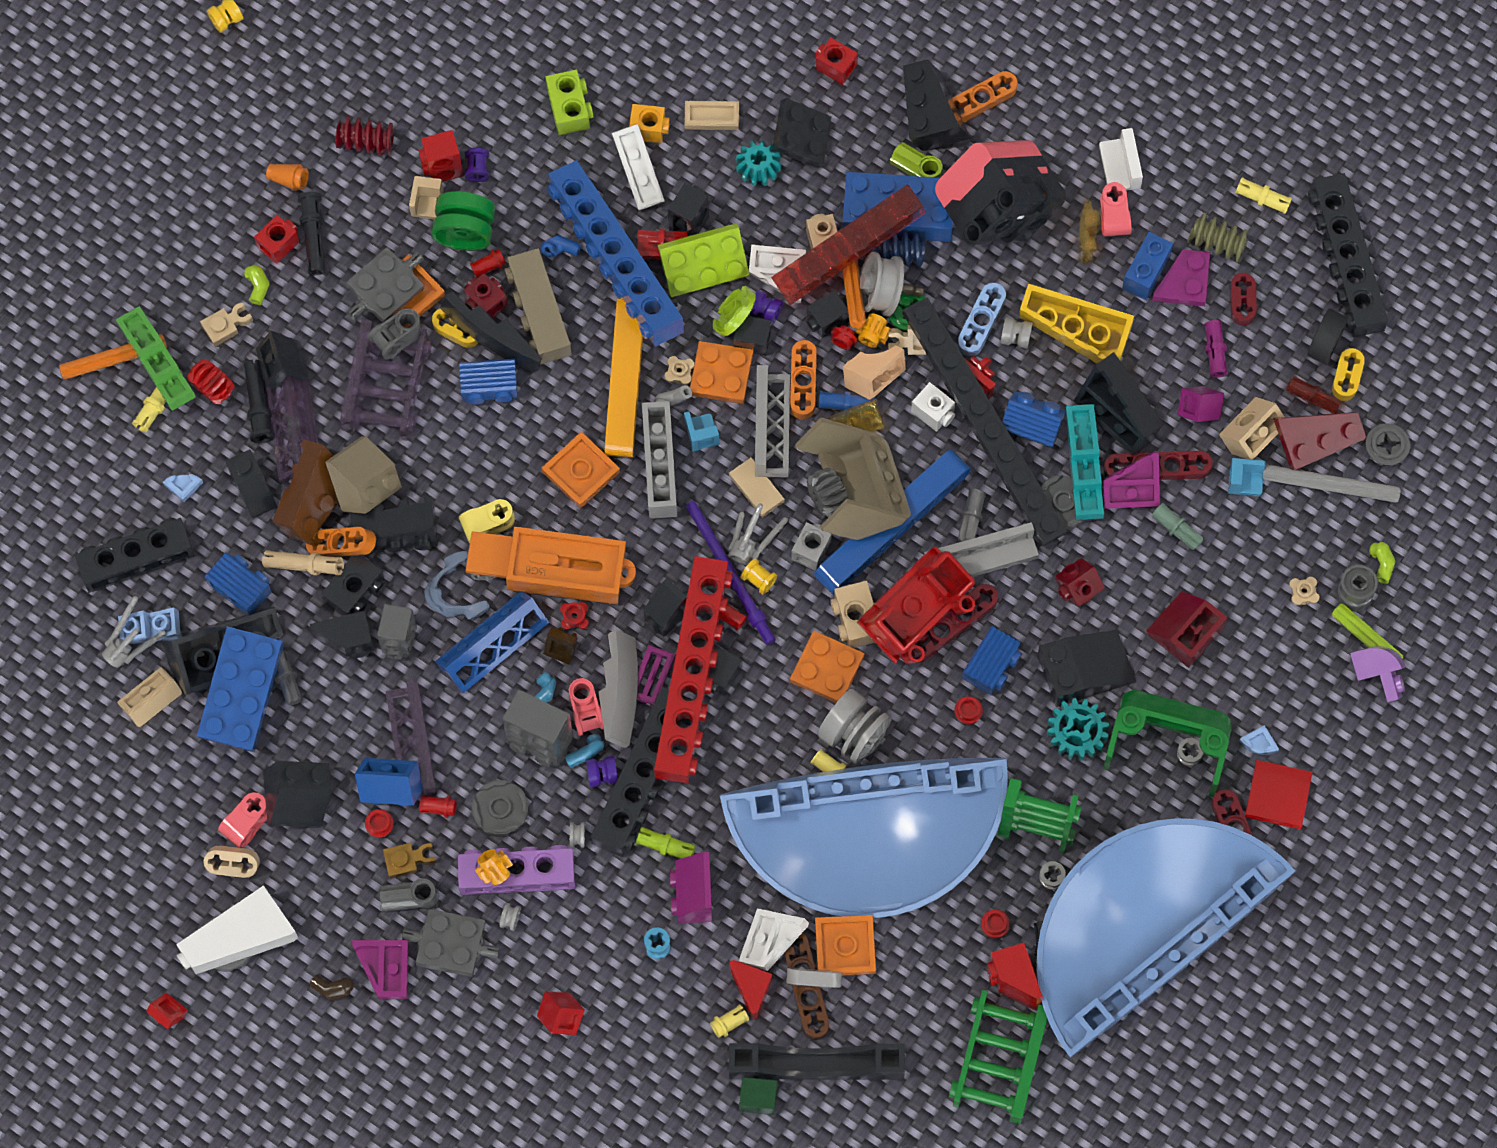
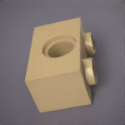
(1252, 429)
(850, 599)

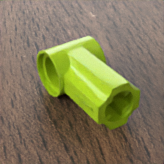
(915, 162)

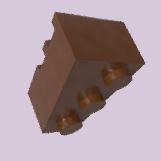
(309, 496)

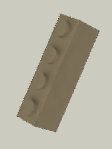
(538, 305)

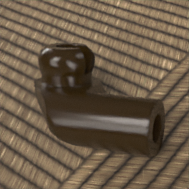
(332, 990)

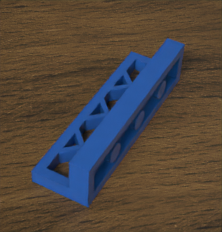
(488, 632)

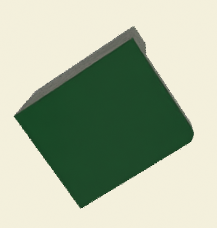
(758, 1096)

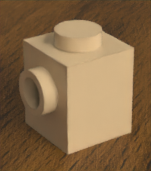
(820, 228)

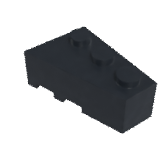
(930, 108)
(1119, 405)
(401, 526)

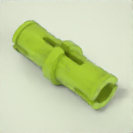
(665, 843)

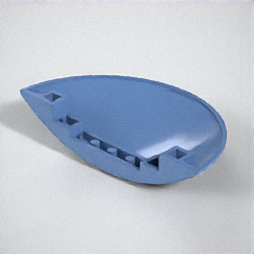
(870, 833)
(1141, 915)

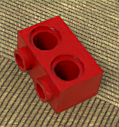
(441, 156)

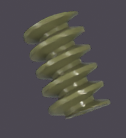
(1219, 237)

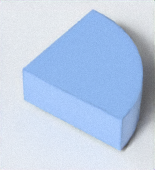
(183, 485)
(1259, 742)

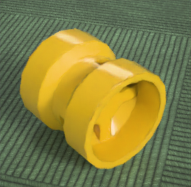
(224, 14)

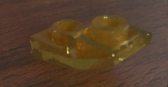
(1087, 230)
(862, 416)

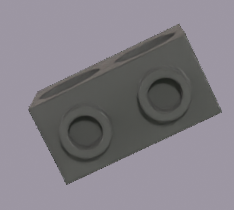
(397, 631)

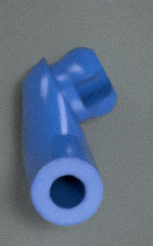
(559, 245)

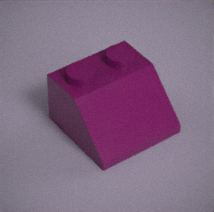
(692, 889)

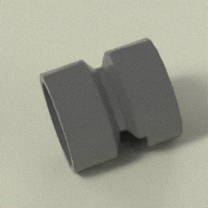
(1357, 594)

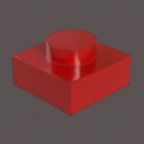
(166, 1010)

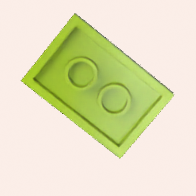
(703, 260)

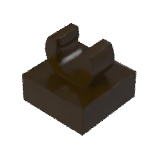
(560, 645)

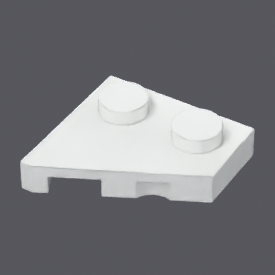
(769, 260)
(770, 937)

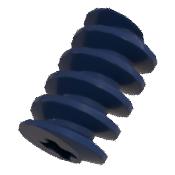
(903, 248)

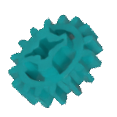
(1083, 739)

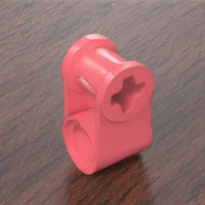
(1115, 215)
(586, 711)
(242, 822)

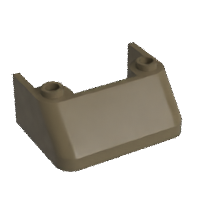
(868, 475)

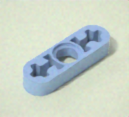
(980, 339)

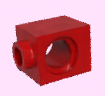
(840, 70)
(277, 249)

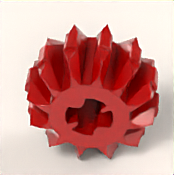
(210, 381)

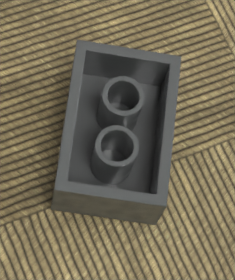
(537, 729)

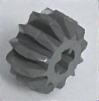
(826, 491)

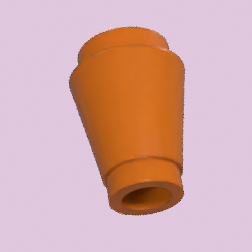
(288, 175)

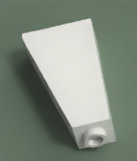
(237, 933)

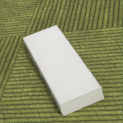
(638, 167)

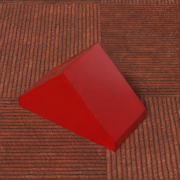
(752, 985)

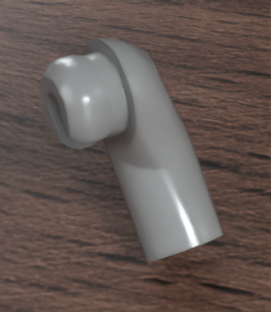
(675, 396)

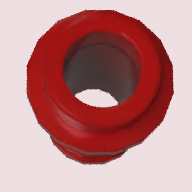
(488, 263)
(733, 618)
(438, 805)

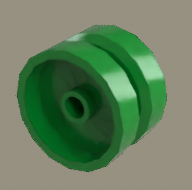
(463, 221)

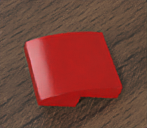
(1278, 794)

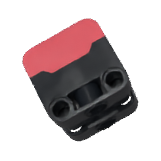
(1000, 192)

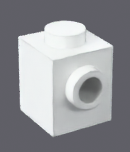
(933, 407)

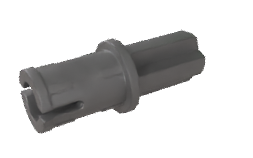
(971, 515)
(286, 678)

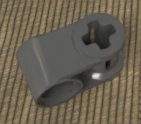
(393, 337)

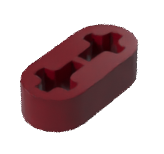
(1249, 299)

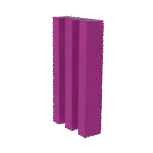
(644, 698)

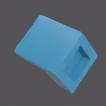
(701, 431)
(1246, 477)

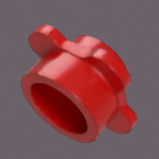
(568, 610)

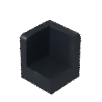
(754, 335)

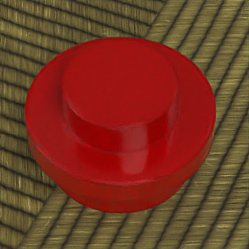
(843, 337)
(968, 710)
(379, 823)
(995, 923)

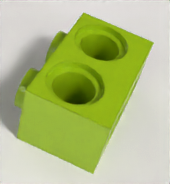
(563, 102)

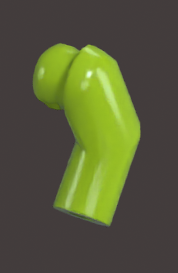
(260, 282)
(1386, 560)

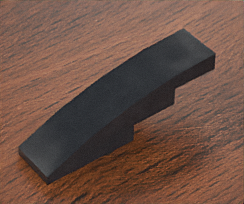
(498, 338)

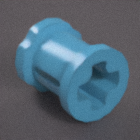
(654, 935)

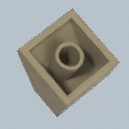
(362, 476)

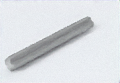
(1331, 483)

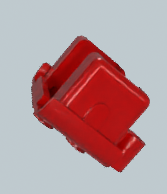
(917, 604)

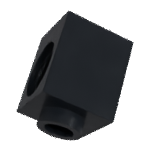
(827, 314)

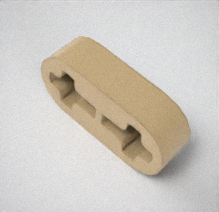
(232, 855)

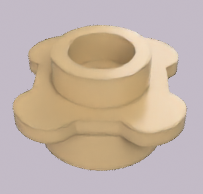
(679, 377)
(1301, 598)

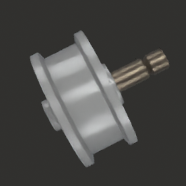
(883, 283)

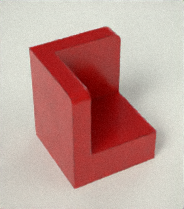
(560, 1013)

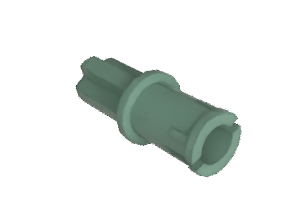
(1177, 526)

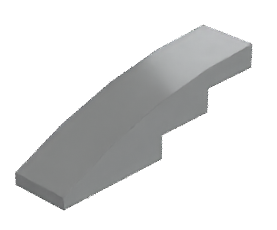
(620, 695)

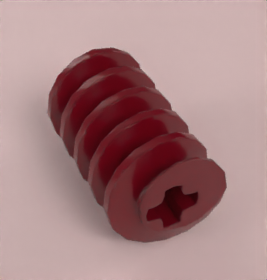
(364, 136)

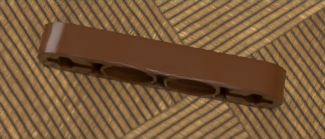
(798, 990)

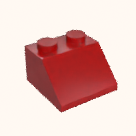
(1014, 975)

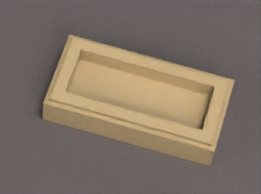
(712, 115)
(756, 489)

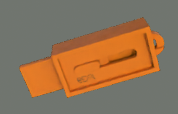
(553, 563)

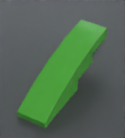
(155, 358)

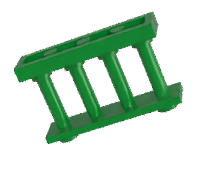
(1038, 816)
(1019, 1076)

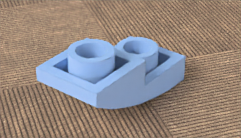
(151, 624)

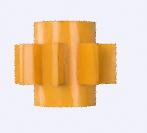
(873, 331)
(493, 867)

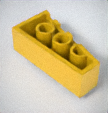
(1077, 323)

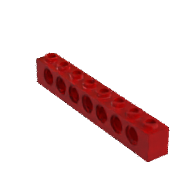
(704, 573)

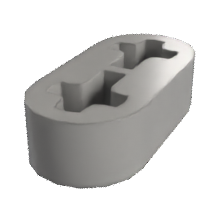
(814, 977)

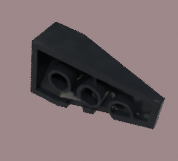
(196, 652)

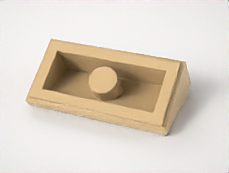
(150, 697)

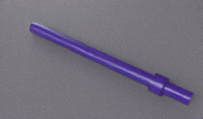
(756, 617)

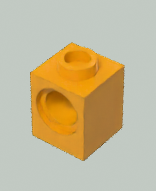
(642, 113)

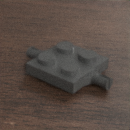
(385, 285)
(450, 943)

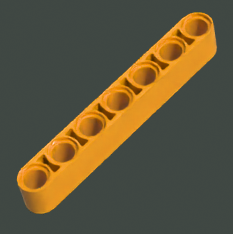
(623, 384)

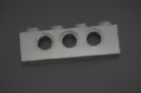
(659, 459)

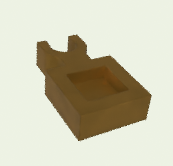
(403, 859)

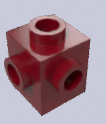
(486, 293)
(1078, 582)

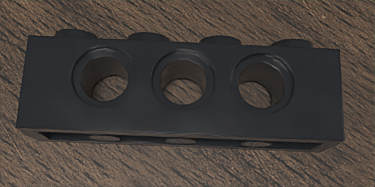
(149, 559)

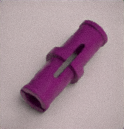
(1216, 348)

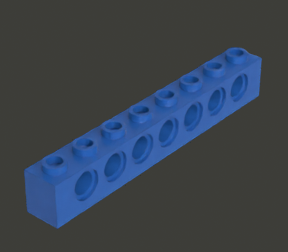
(573, 180)

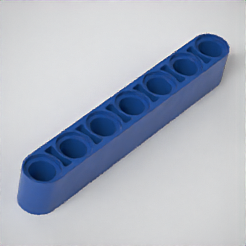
(921, 496)

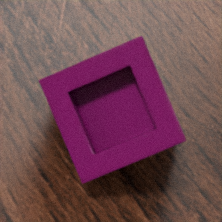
(1200, 403)

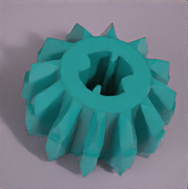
(768, 161)

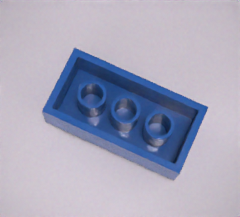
(868, 189)
(240, 689)

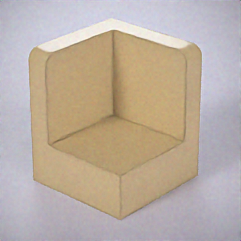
(424, 196)

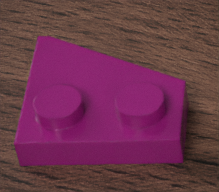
(1185, 280)
(1134, 484)
(385, 966)

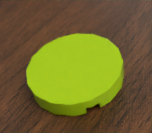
(734, 311)

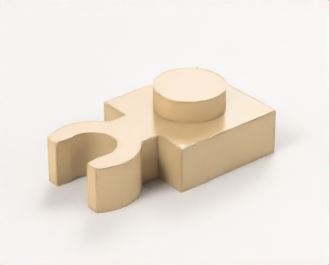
(222, 326)
(906, 339)

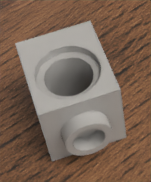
(811, 557)

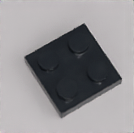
(801, 133)

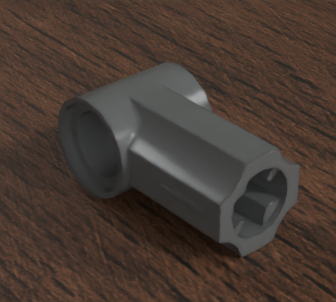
(405, 896)

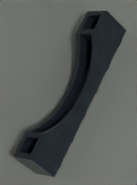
(844, 1063)

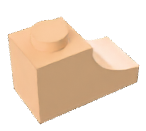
(873, 372)

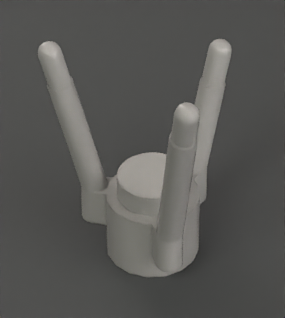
(743, 549)
(119, 650)

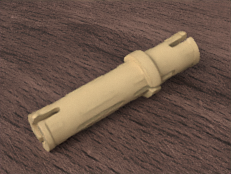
(311, 563)

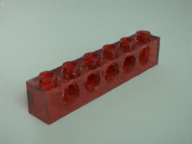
(848, 244)

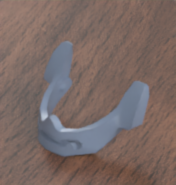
(433, 594)

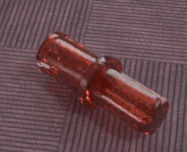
(1313, 395)

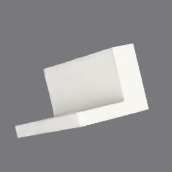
(1122, 161)

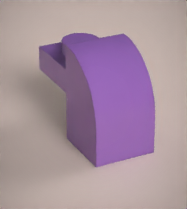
(1382, 662)

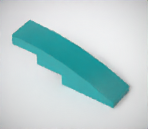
(1084, 462)

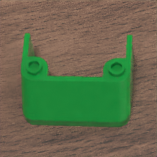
(1207, 724)

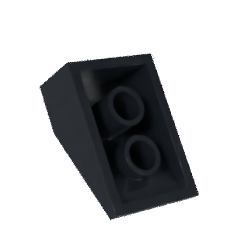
(1085, 666)

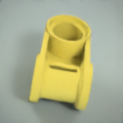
(486, 520)

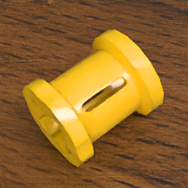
(759, 576)

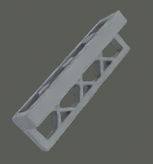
(762, 418)
(995, 550)

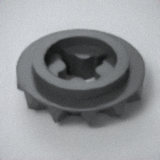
(1394, 435)

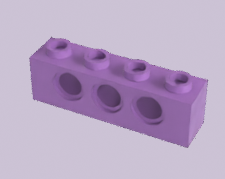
(530, 879)

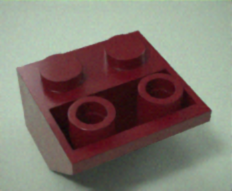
(1187, 627)

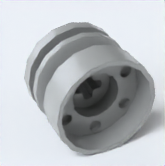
(850, 723)

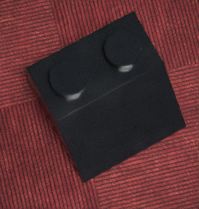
(297, 793)

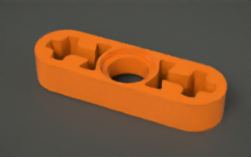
(1002, 95)
(811, 387)
(349, 547)

